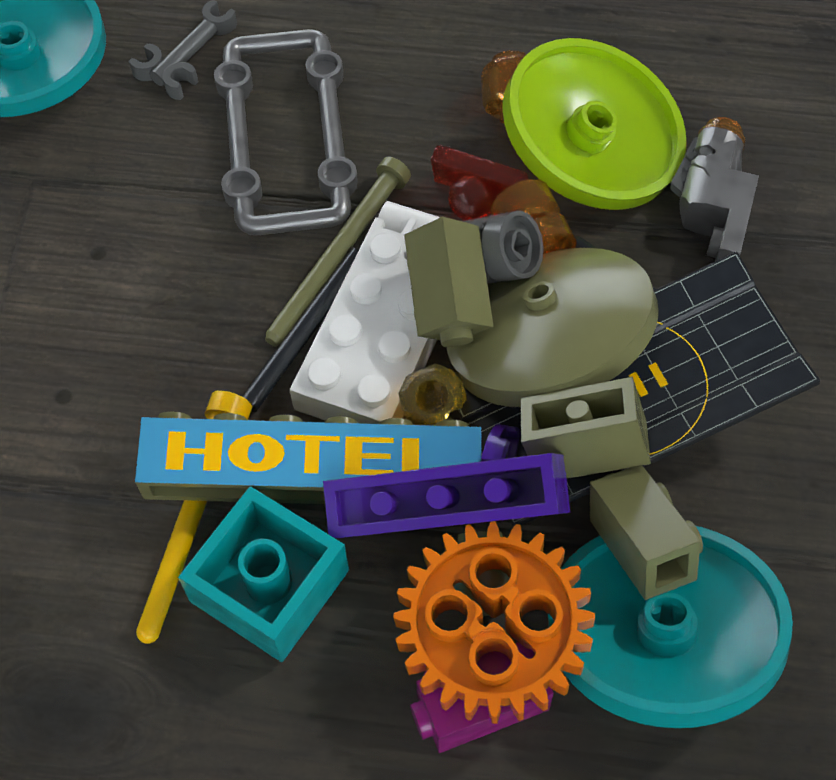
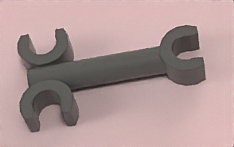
(174, 66)

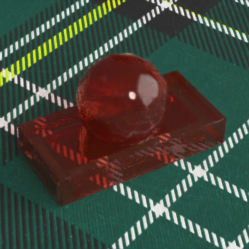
(472, 181)

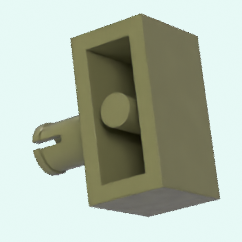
(591, 425)

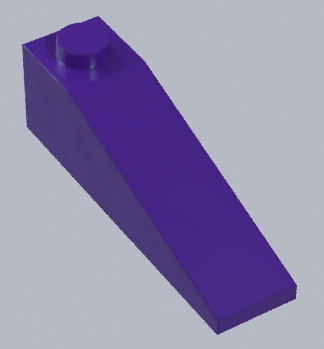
(447, 496)

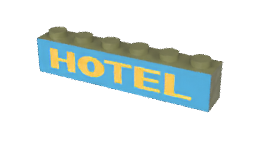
(285, 455)

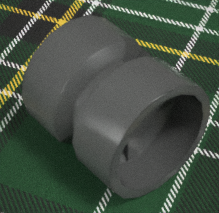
(510, 245)

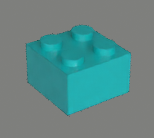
(265, 573)

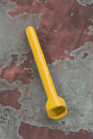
(182, 535)

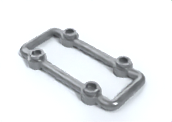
(335, 174)

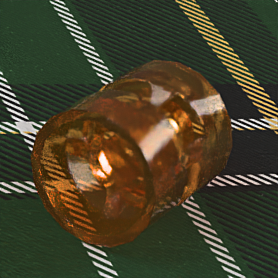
(538, 201)

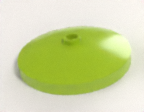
(594, 123)

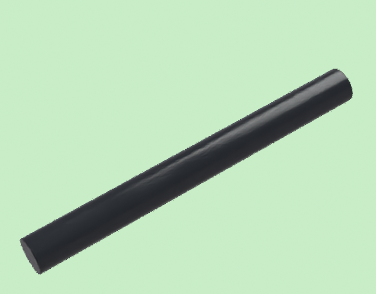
(298, 335)

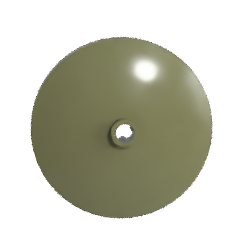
(561, 328)

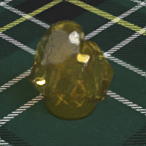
(431, 395)

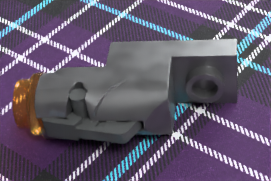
(714, 189)

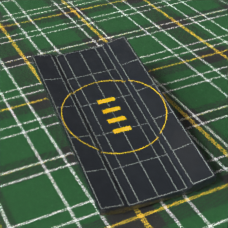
(704, 370)

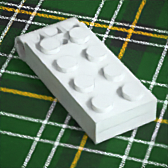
(368, 332)

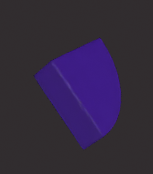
(502, 443)

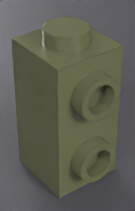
(448, 281)
(645, 531)

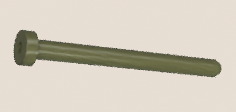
(391, 175)

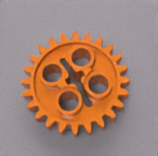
(453, 655)

